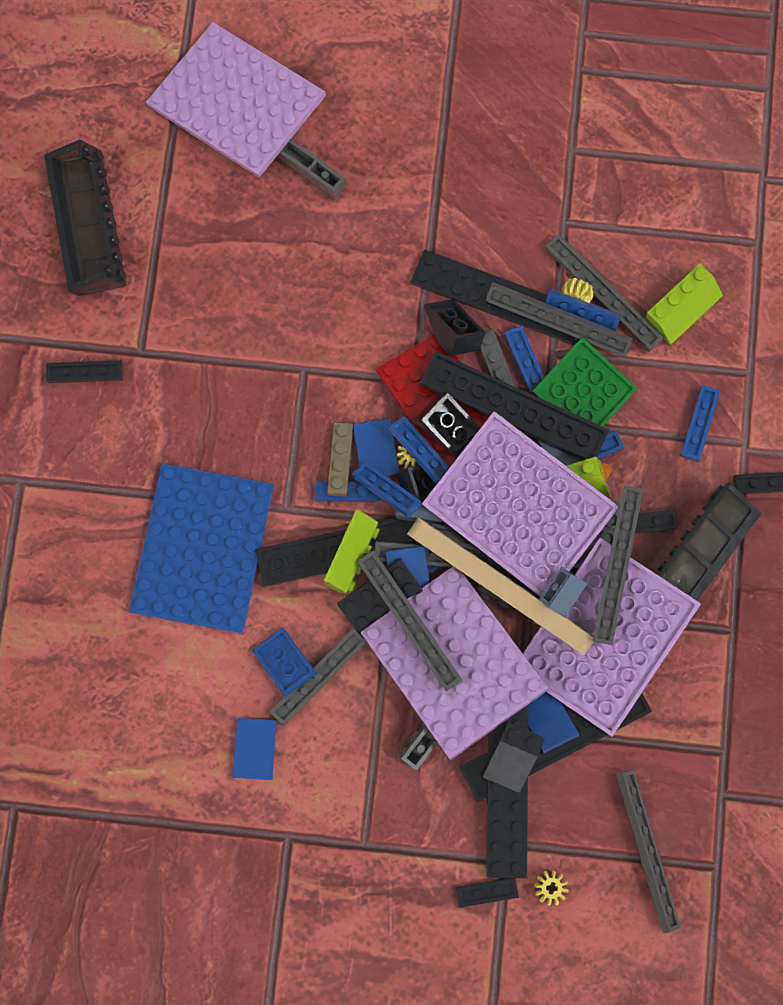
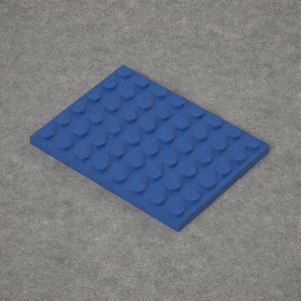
(201, 548)

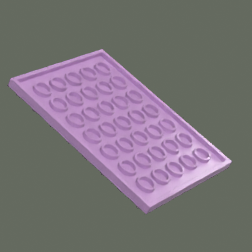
(236, 99)
(519, 504)
(493, 669)
(610, 677)

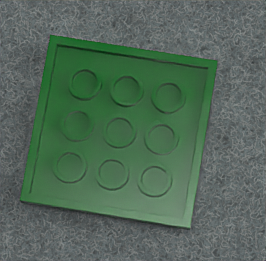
(586, 385)

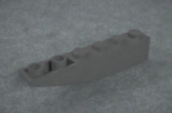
(312, 169)

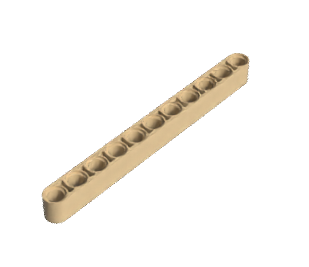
(501, 586)

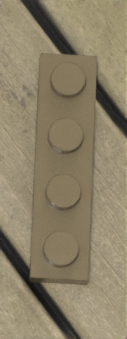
(340, 459)

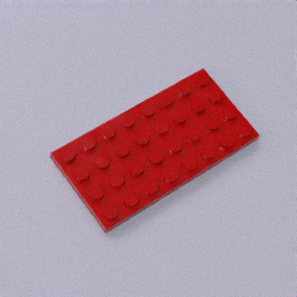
(403, 378)

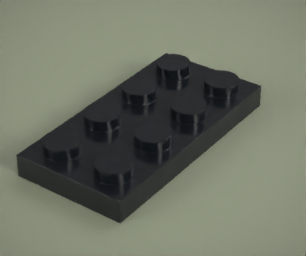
(367, 606)

